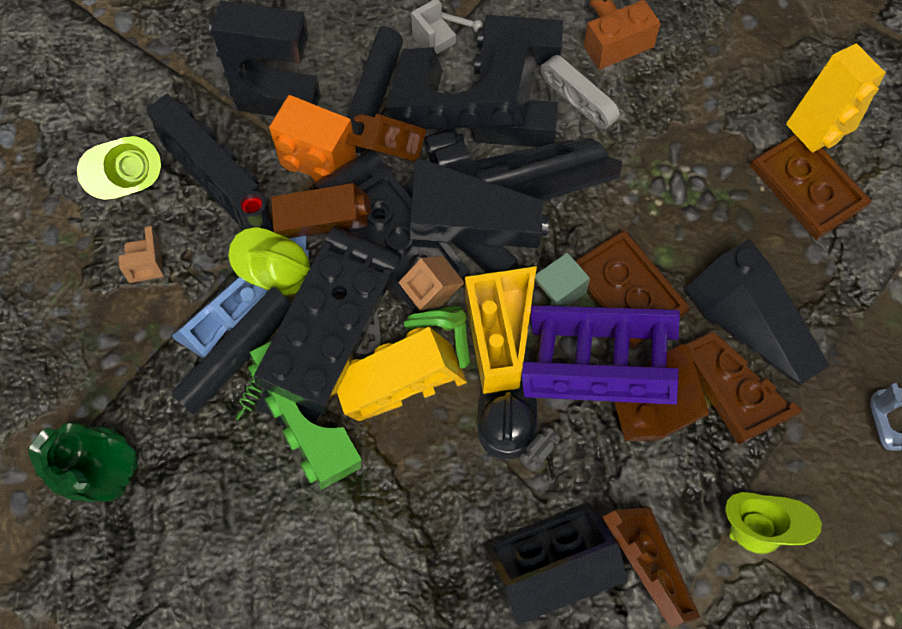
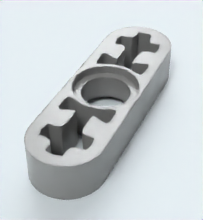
(580, 92)

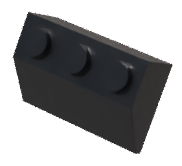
(555, 563)

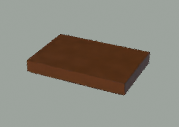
(810, 185)
(627, 279)

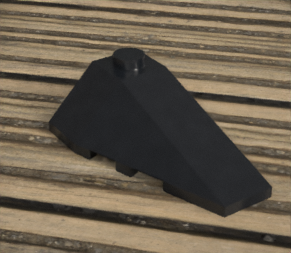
(752, 304)

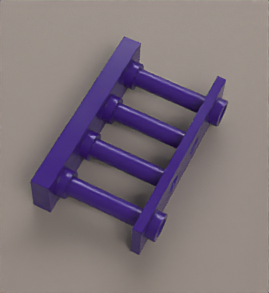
(602, 382)

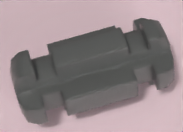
(539, 448)

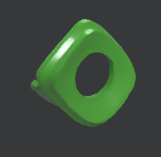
(448, 319)

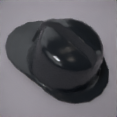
(507, 422)

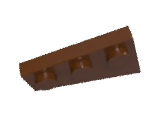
(736, 392)
(653, 562)

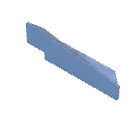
(222, 313)

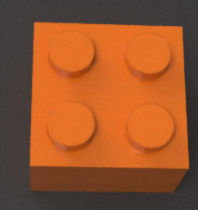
(311, 138)

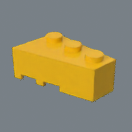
(837, 99)
(499, 322)
(397, 373)

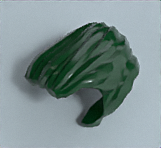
(83, 462)

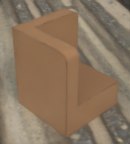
(142, 258)
(431, 282)

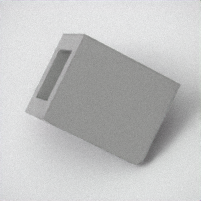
(430, 28)

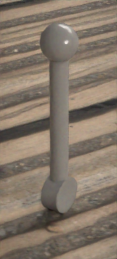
(474, 24)

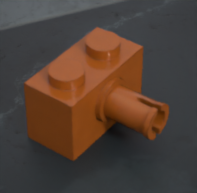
(619, 32)

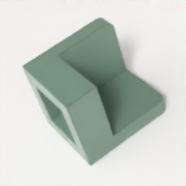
(563, 281)

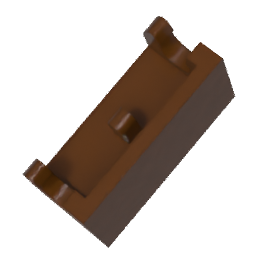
(388, 137)

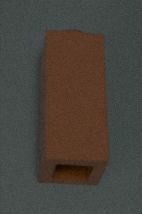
(320, 210)

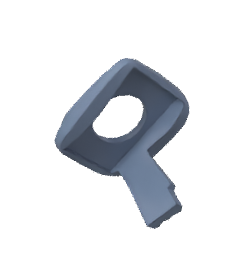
(881, 404)

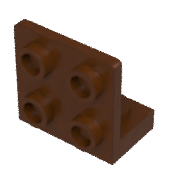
(658, 421)

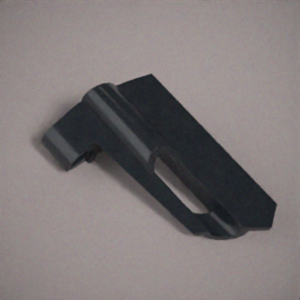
(546, 179)

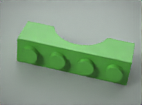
(326, 451)

